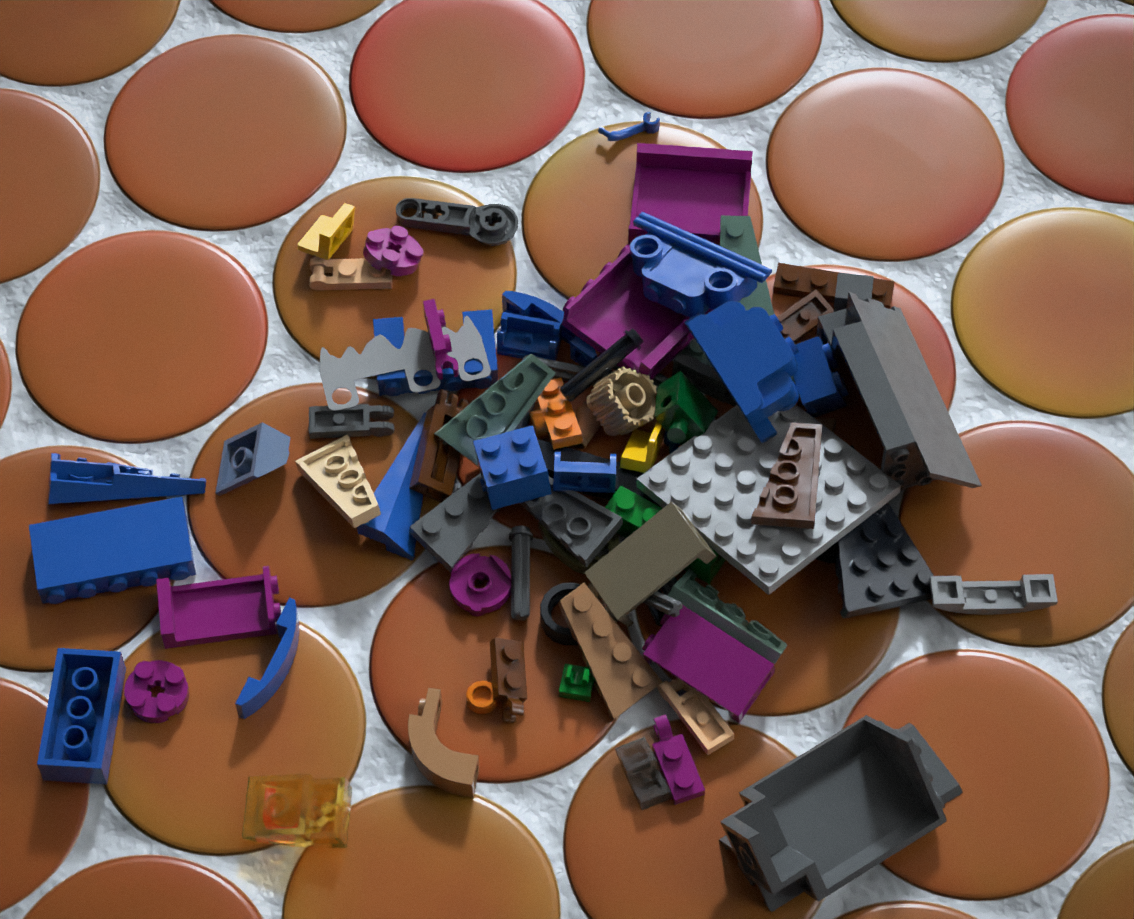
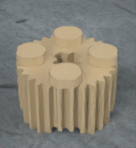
(623, 401)

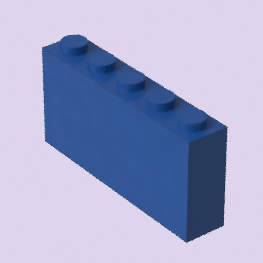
(111, 550)

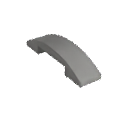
(993, 597)

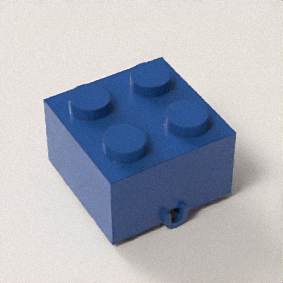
(817, 382)
(512, 467)

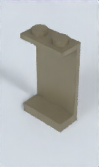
(646, 561)

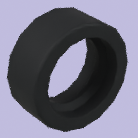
(551, 598)

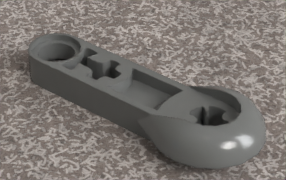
(461, 219)

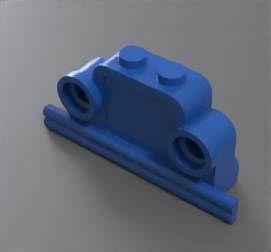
(688, 270)
(750, 360)

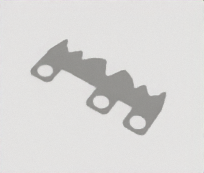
(414, 355)

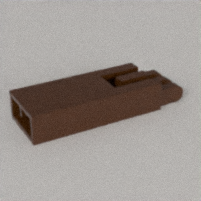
(435, 462)

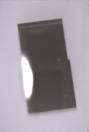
(643, 773)

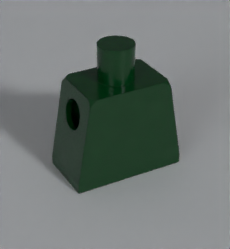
(682, 409)

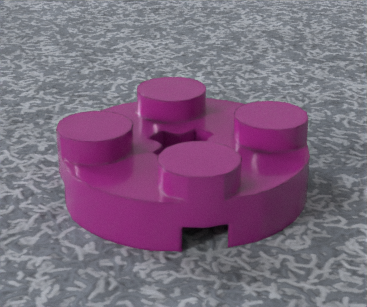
(392, 250)
(479, 600)
(152, 674)

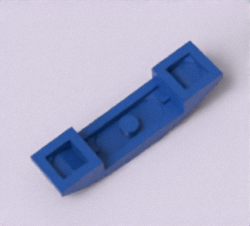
(534, 307)
(256, 692)

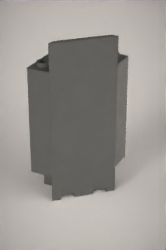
(898, 394)
(838, 811)

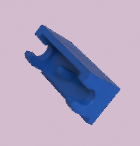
(528, 336)
(584, 475)

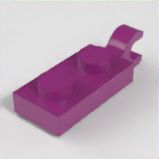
(440, 343)
(676, 763)

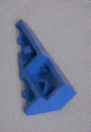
(94, 481)
(397, 503)

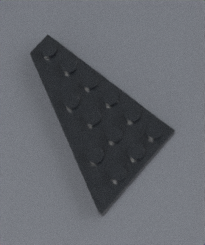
(879, 566)

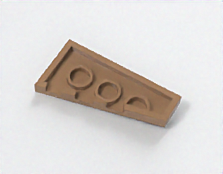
(614, 662)

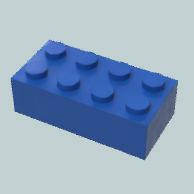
(81, 716)

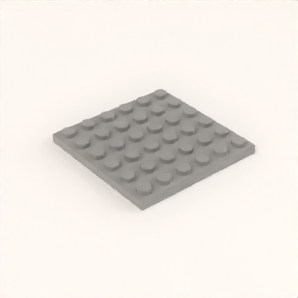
(721, 482)

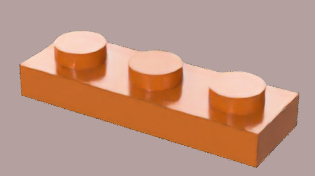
(559, 416)

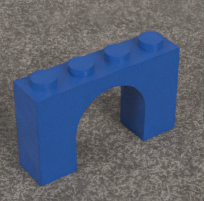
(396, 382)

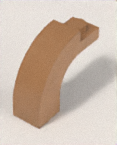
(441, 766)

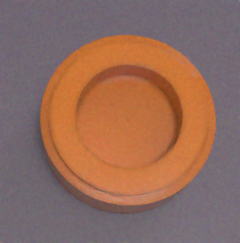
(539, 425)
(480, 697)

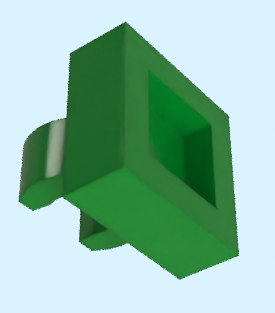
(576, 683)

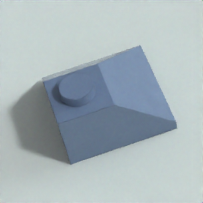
(251, 456)

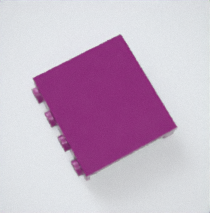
(690, 187)
(618, 304)

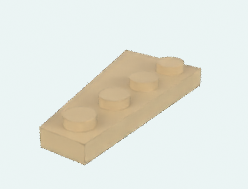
(341, 481)

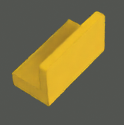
(328, 233)
(642, 449)

